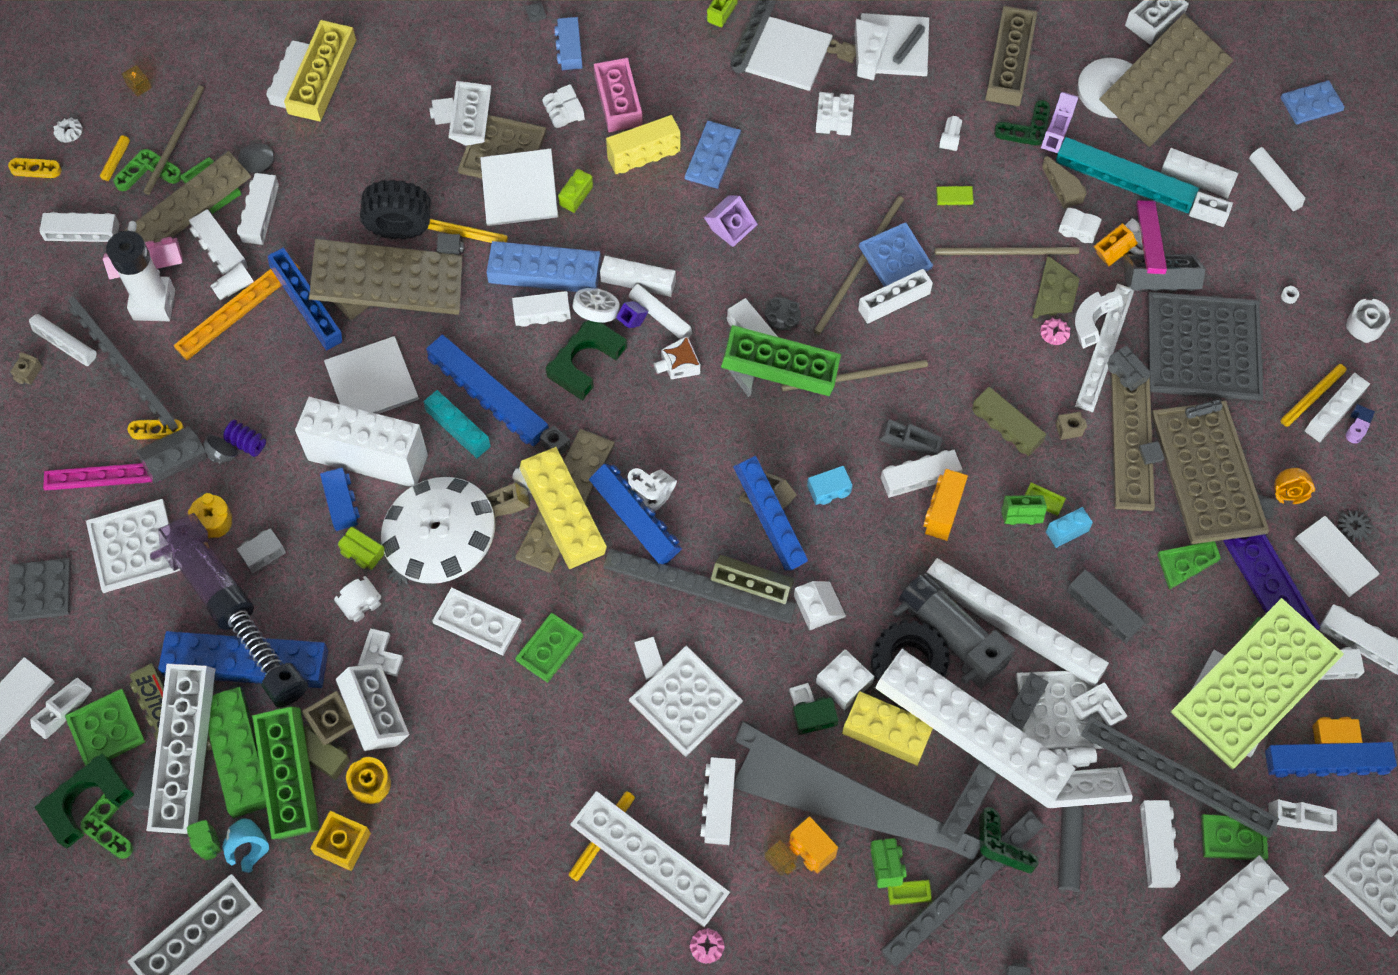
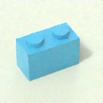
(829, 485)
(1069, 527)

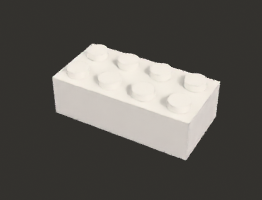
(372, 707)

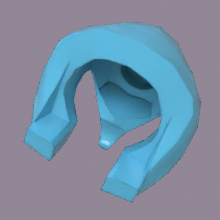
(242, 832)

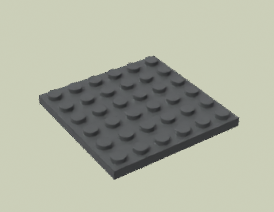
(1204, 346)

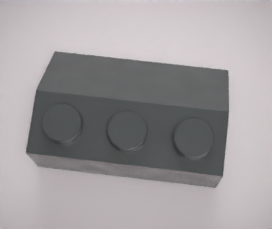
(171, 454)

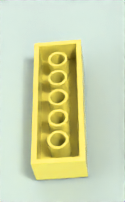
(320, 70)
(562, 508)

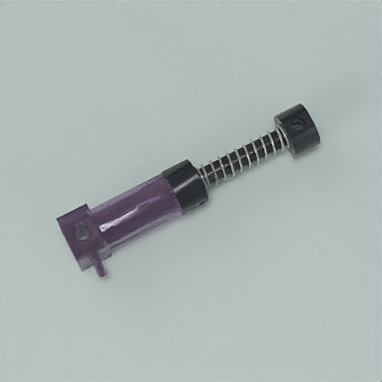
(187, 548)

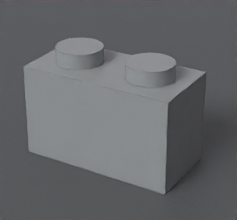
(261, 550)

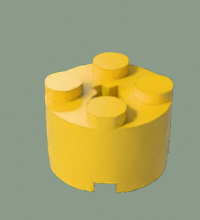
(213, 514)
(362, 771)

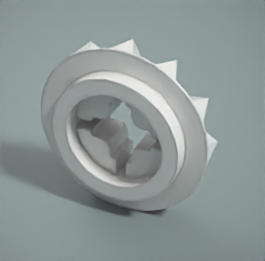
(71, 134)

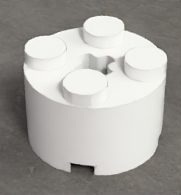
(1368, 320)
(358, 598)

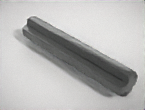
(908, 44)

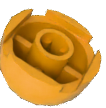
(1296, 482)

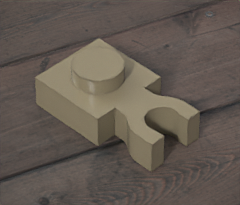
(844, 51)

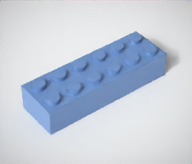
(543, 266)

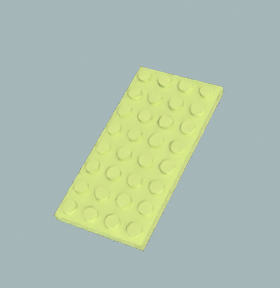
(1257, 683)

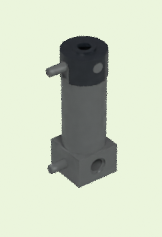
(982, 653)

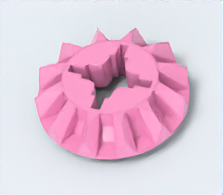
(1061, 336)
(714, 952)

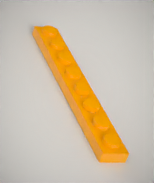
(228, 314)

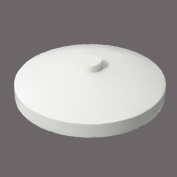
(1097, 79)

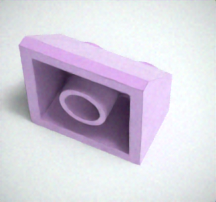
(731, 220)

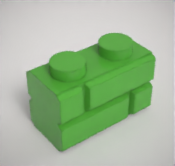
(1024, 509)
(204, 839)
(887, 863)

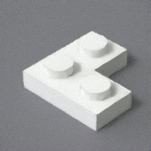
(374, 653)
(1099, 700)

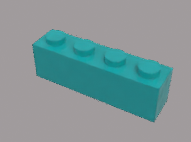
(457, 424)

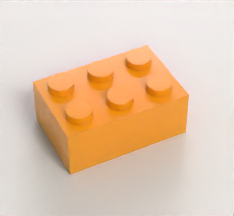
(944, 504)

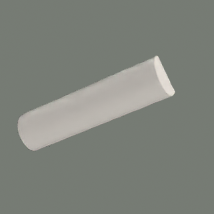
(1277, 179)
(660, 312)
(62, 340)

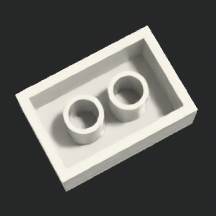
(1154, 18)

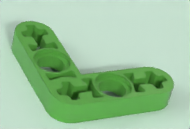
(144, 165)
(101, 820)

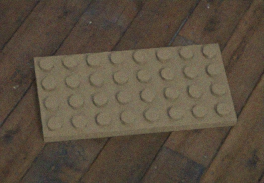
(1166, 80)
(386, 277)
(1209, 475)

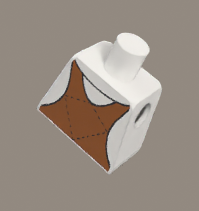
(678, 360)

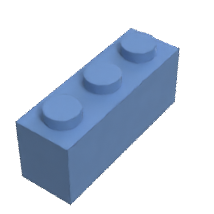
(568, 43)

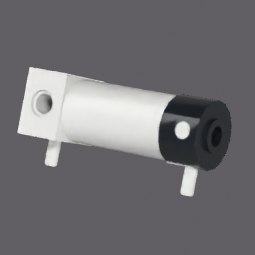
(149, 294)

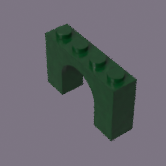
(590, 335)
(57, 807)

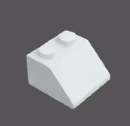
(818, 603)

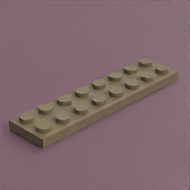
(192, 199)
(1129, 430)
(582, 461)

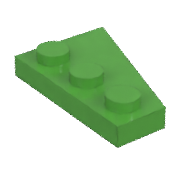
(1187, 561)

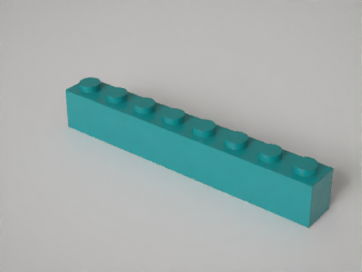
(1127, 175)

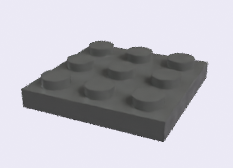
(39, 589)

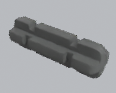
(1203, 409)

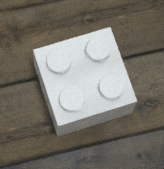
(844, 679)

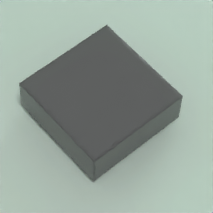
(1151, 453)

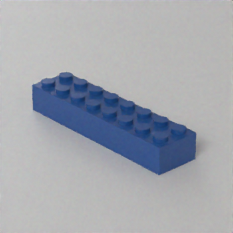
(233, 661)

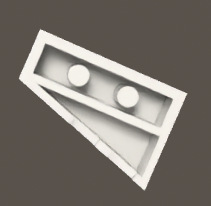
(869, 47)

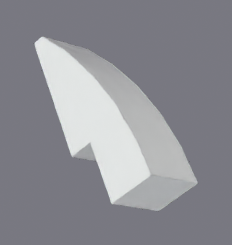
(58, 706)
(1304, 815)

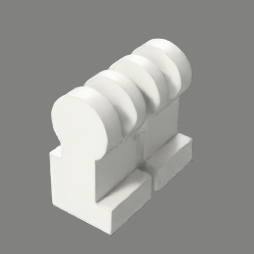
(563, 106)

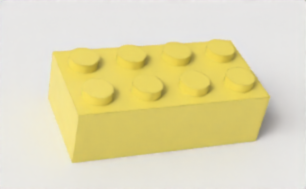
(643, 144)
(887, 728)

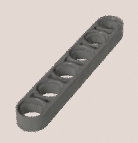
(753, 33)

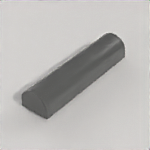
(1070, 848)

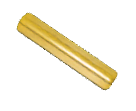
(114, 158)

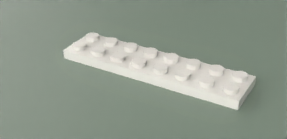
(650, 859)

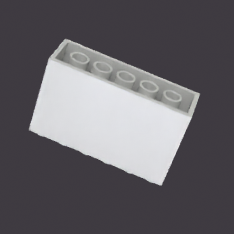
(362, 442)

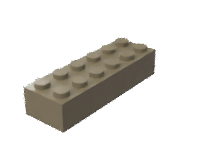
(1011, 56)

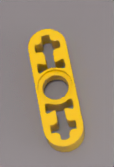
(29, 163)
(141, 434)

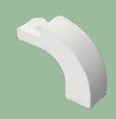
(1090, 311)

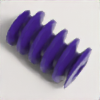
(244, 438)

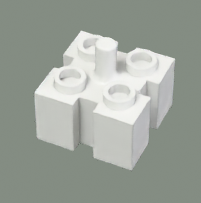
(835, 113)

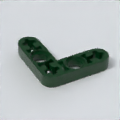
(1029, 132)
(995, 849)

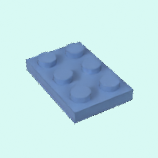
(1312, 102)

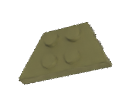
(1056, 290)

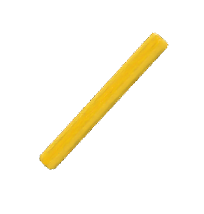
(468, 232)
(1313, 395)
(592, 849)

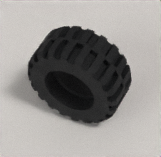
(395, 209)
(914, 636)

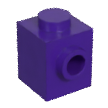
(632, 314)

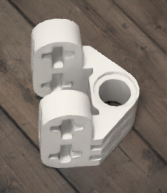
(653, 487)

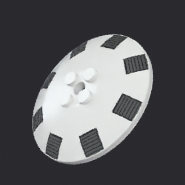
(442, 552)

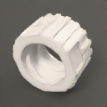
(1293, 290)

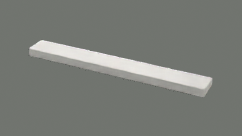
(1103, 350)

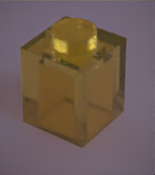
(136, 80)
(781, 858)

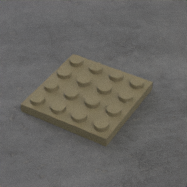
(501, 138)

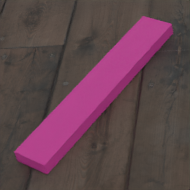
(1151, 237)
(95, 476)

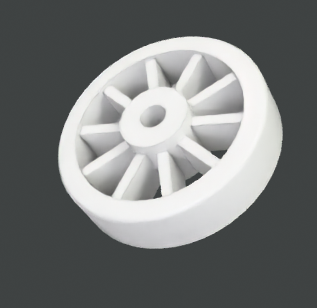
(596, 305)

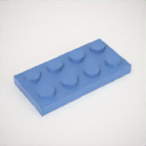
(712, 154)

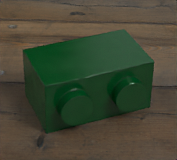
(815, 715)

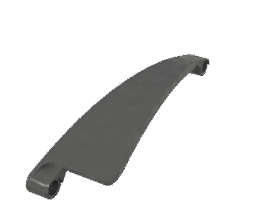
(799, 781)

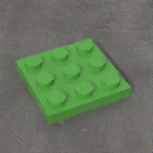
(105, 727)

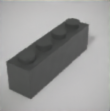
(1106, 606)

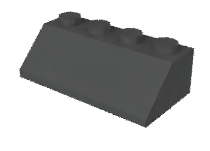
(1182, 272)

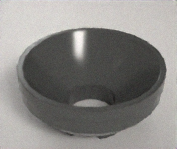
(219, 450)

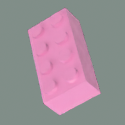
(618, 95)

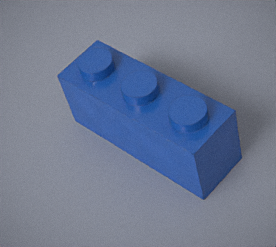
(340, 499)

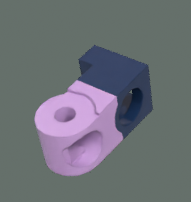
(1362, 420)

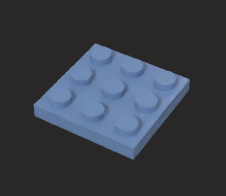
(895, 254)

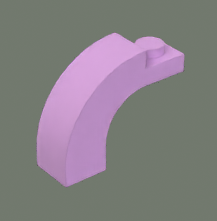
(1060, 122)

